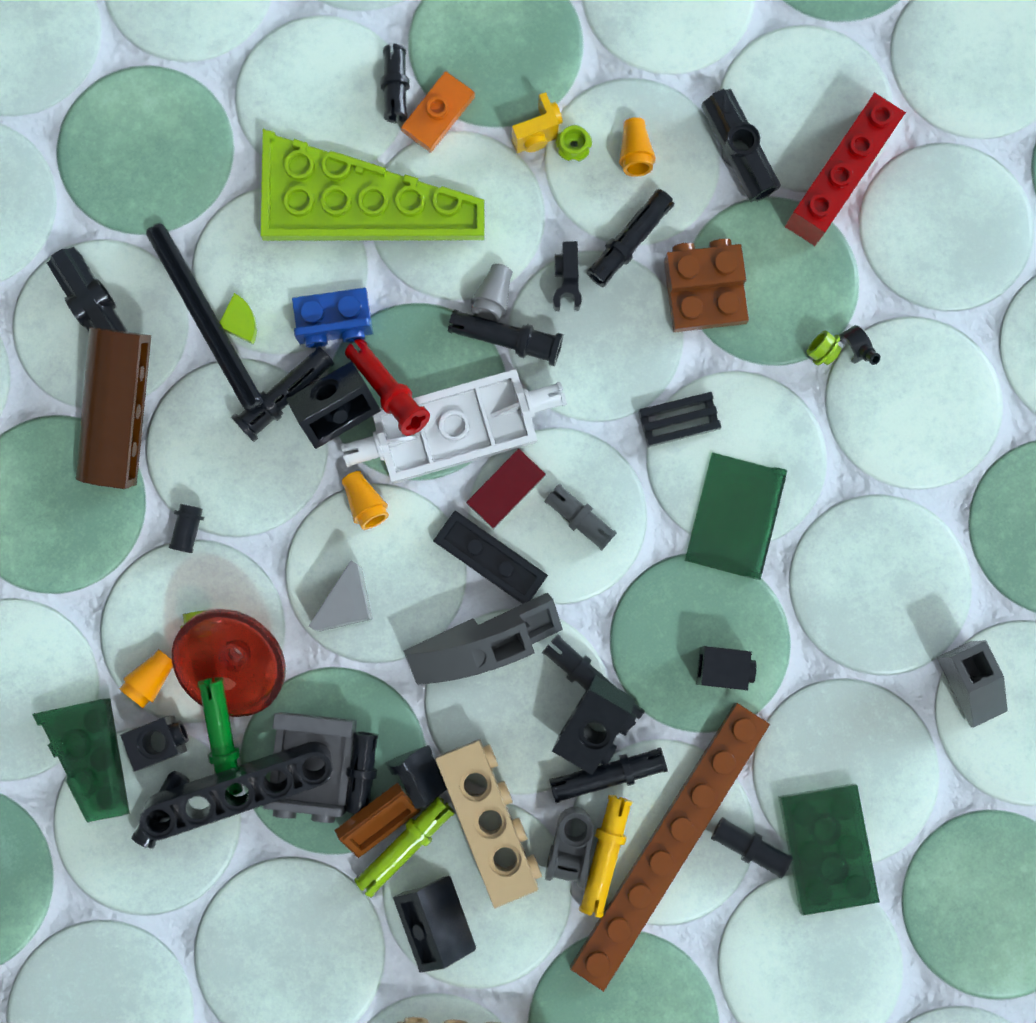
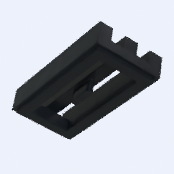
(710, 412)

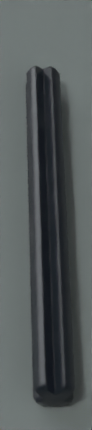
(204, 317)

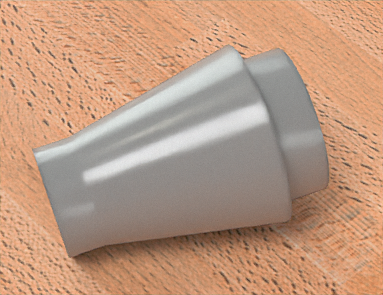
(492, 295)

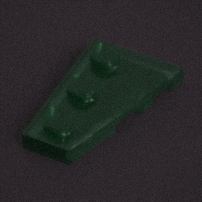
(88, 749)

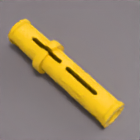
(610, 839)

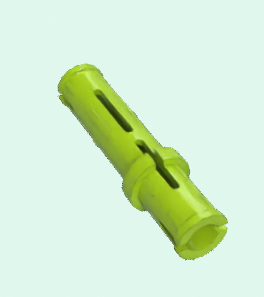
(417, 833)

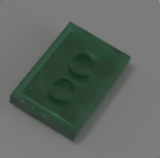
(828, 849)

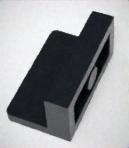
(435, 925)

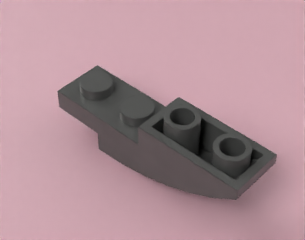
(484, 647)

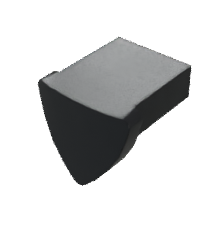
(419, 775)

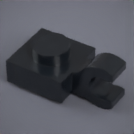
(567, 267)

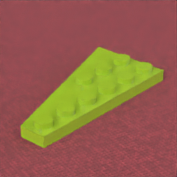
(342, 198)

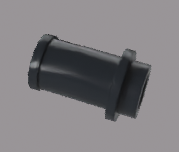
(186, 528)

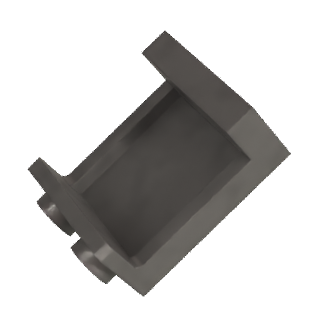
(330, 798)

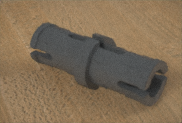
(580, 517)

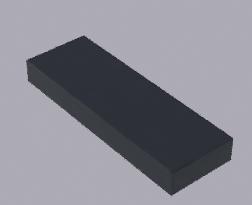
(490, 558)

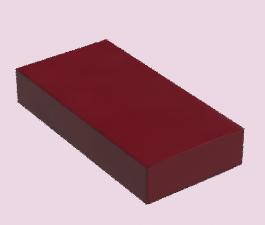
(506, 488)

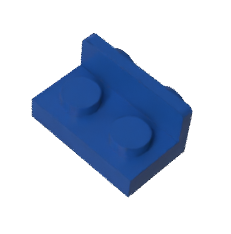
(332, 317)

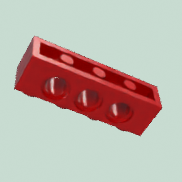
(845, 169)

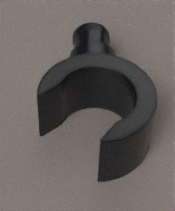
(860, 345)

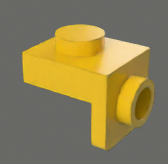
(536, 132)

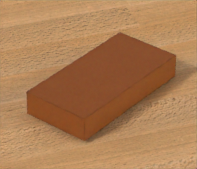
(377, 820)

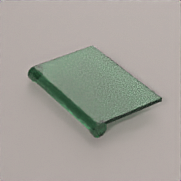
(736, 516)

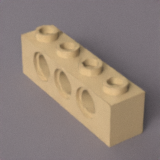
(502, 883)

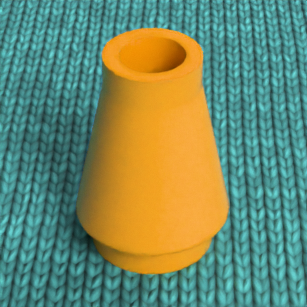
(636, 149)
(365, 503)
(147, 679)

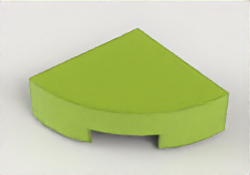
(239, 320)

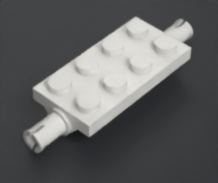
(463, 427)

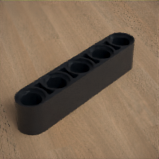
(222, 803)

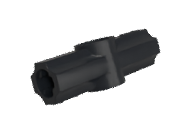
(731, 125)
(85, 294)

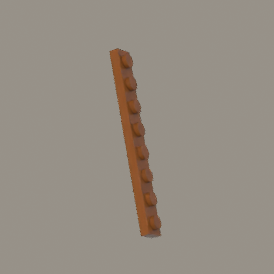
(669, 847)

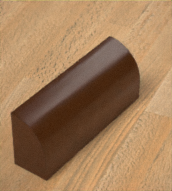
(113, 408)

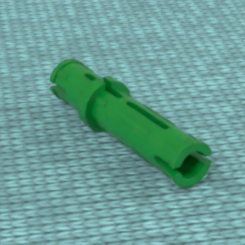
(223, 753)

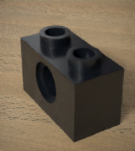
(333, 405)
(599, 704)

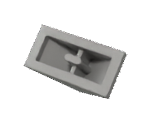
(346, 602)

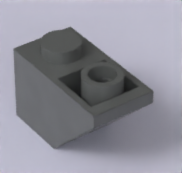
(975, 681)

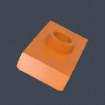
(438, 111)

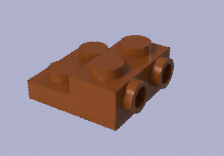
(706, 286)

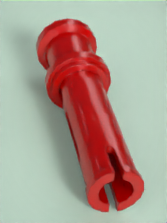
(395, 397)

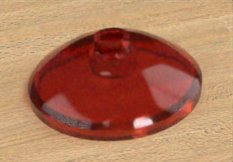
(207, 650)

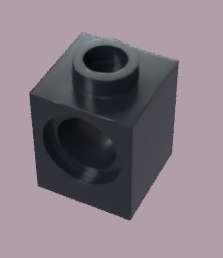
(725, 668)
(138, 742)

